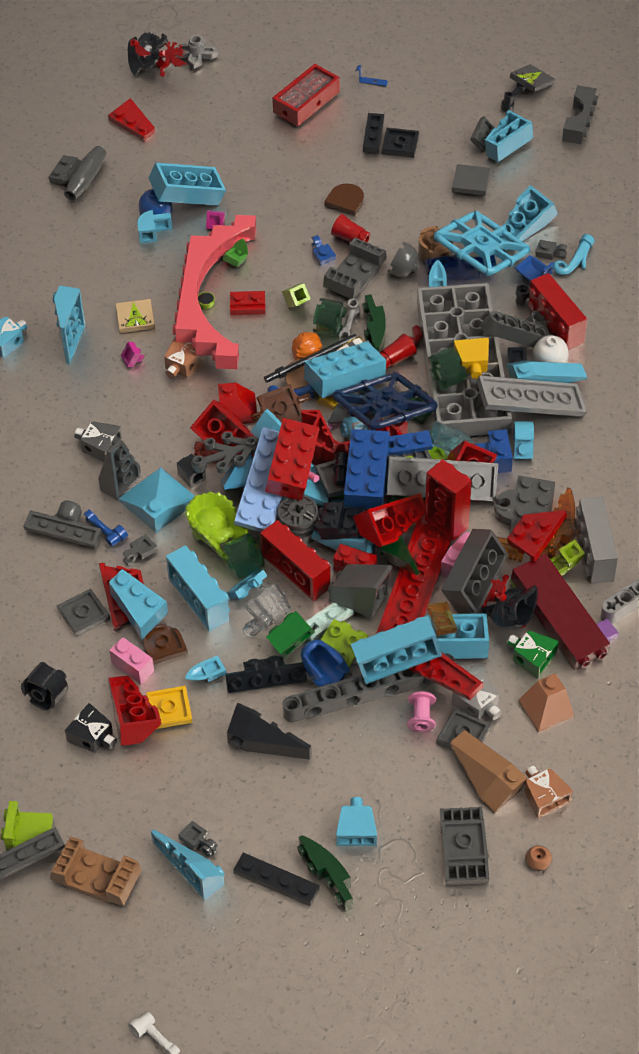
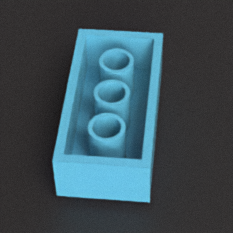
(187, 184)
(344, 368)
(198, 588)
(396, 649)

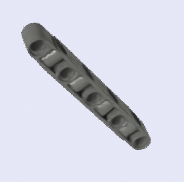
(349, 694)

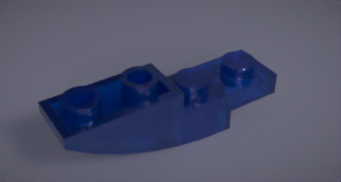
(458, 269)

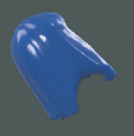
(323, 663)

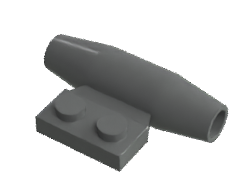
(78, 173)

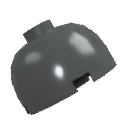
(404, 261)

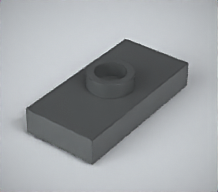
(481, 132)

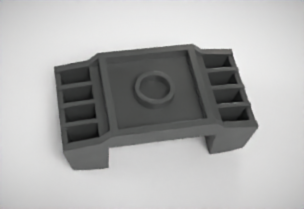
(356, 269)
(464, 846)

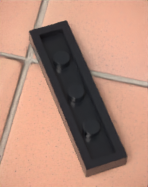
(276, 879)

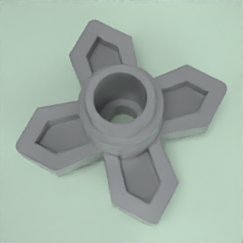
(197, 50)

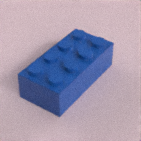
(366, 468)

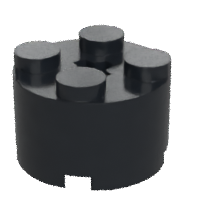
(45, 686)

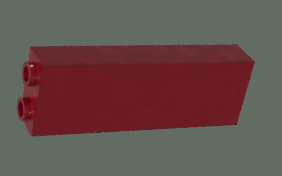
(562, 613)

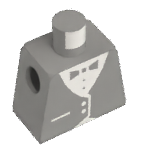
(483, 703)

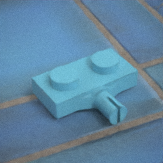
(241, 589)

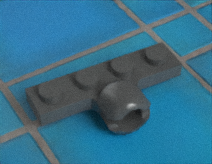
(64, 525)

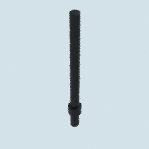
(283, 371)

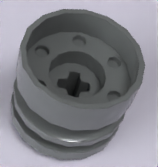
(299, 517)

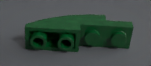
(375, 323)
(327, 867)

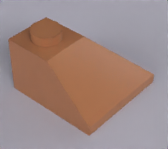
(547, 703)

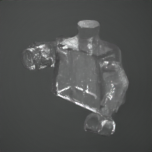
(266, 608)

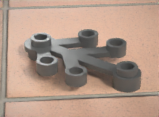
(246, 446)

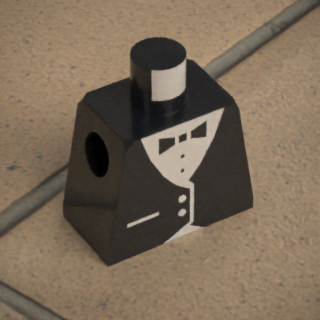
(90, 730)

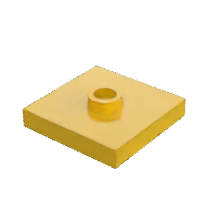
(172, 706)

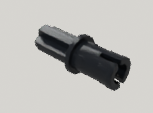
(340, 468)

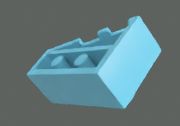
(508, 136)
(138, 602)

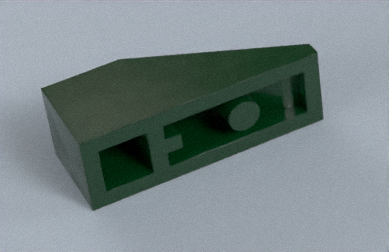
(399, 555)

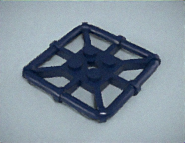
(384, 401)

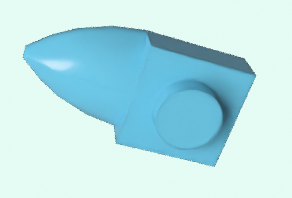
(437, 275)
(208, 669)

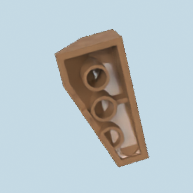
(489, 772)

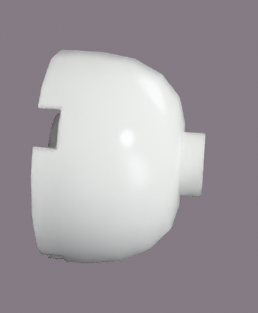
(551, 349)

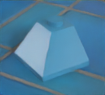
(237, 476)

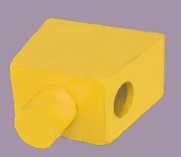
(473, 355)

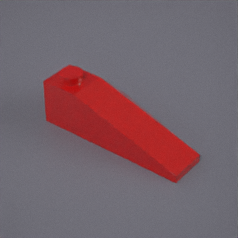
(217, 420)
(389, 521)
(133, 712)

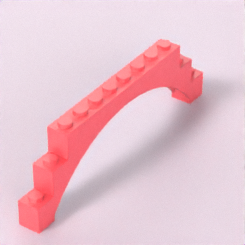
(190, 321)

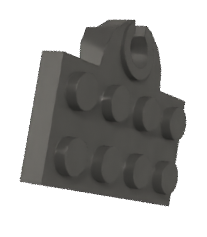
(530, 497)

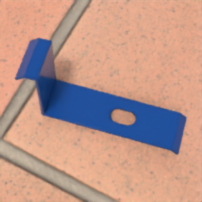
(370, 80)

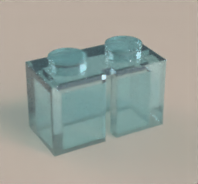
(447, 438)

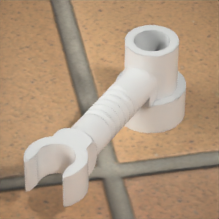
(144, 1025)

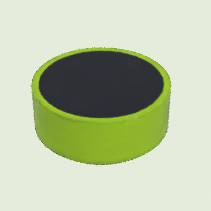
(206, 300)

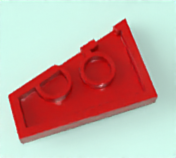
(132, 120)

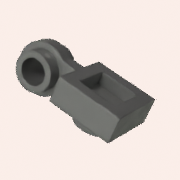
(195, 835)

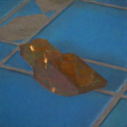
(564, 533)

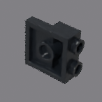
(337, 521)

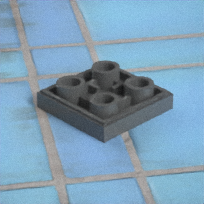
(471, 179)

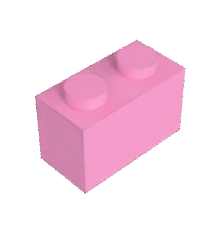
(131, 660)

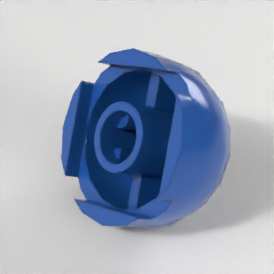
(149, 201)

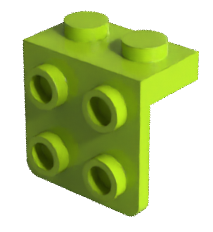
(341, 636)
(23, 825)

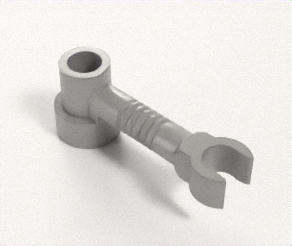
(353, 311)

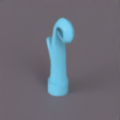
(580, 255)

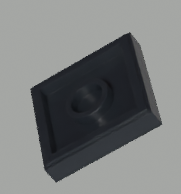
(400, 142)

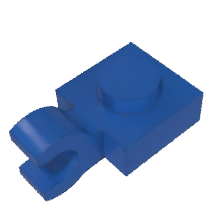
(321, 252)

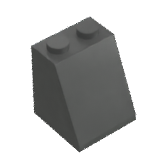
(361, 587)

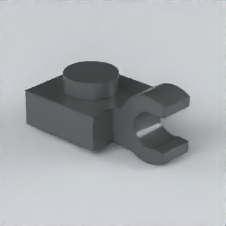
(548, 249)
(140, 548)

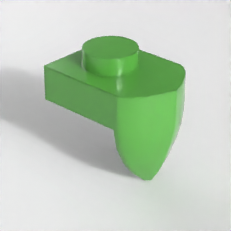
(237, 253)

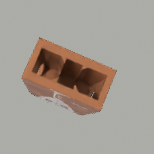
(182, 359)
(546, 791)

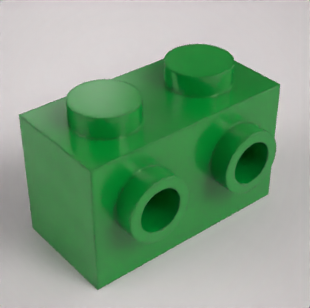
(290, 634)

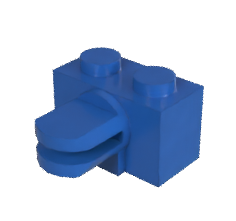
(499, 443)

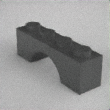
(576, 127)

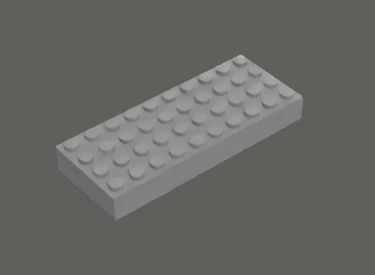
(452, 315)

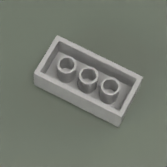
(596, 540)

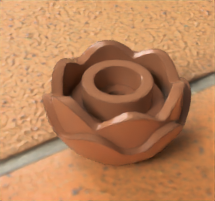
(538, 863)

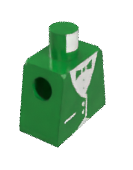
(533, 651)

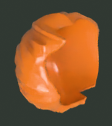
(305, 345)

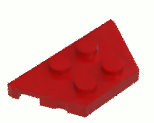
(535, 532)
(108, 573)

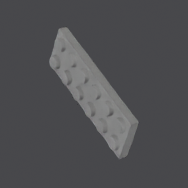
(531, 396)

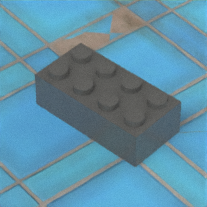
(473, 570)

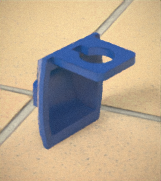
(533, 268)

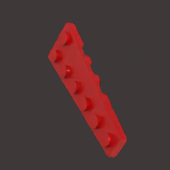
(446, 673)

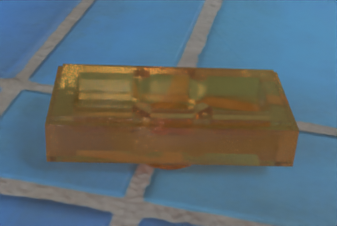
(442, 618)

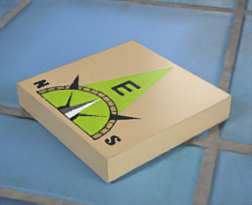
(135, 315)

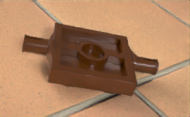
(282, 403)

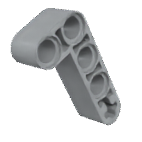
(615, 608)

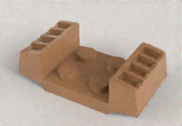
(95, 873)

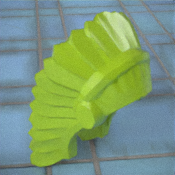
(213, 520)

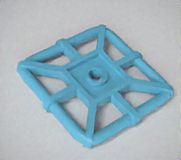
(482, 242)

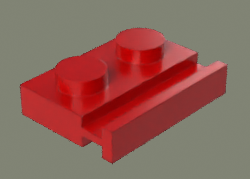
(247, 303)

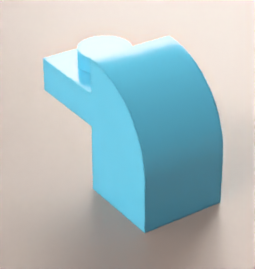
(150, 224)
(523, 439)

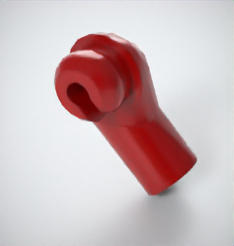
(417, 334)

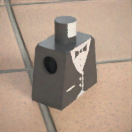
(98, 438)

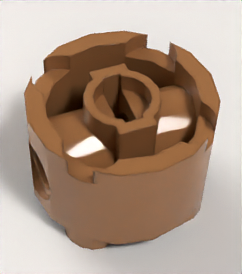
(430, 248)

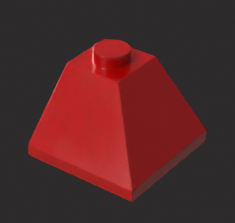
(238, 401)
(470, 452)

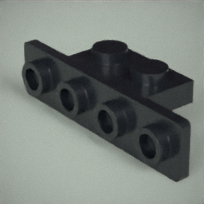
(264, 674)

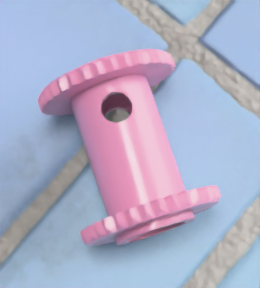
(421, 712)

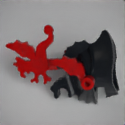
(146, 53)
(511, 606)

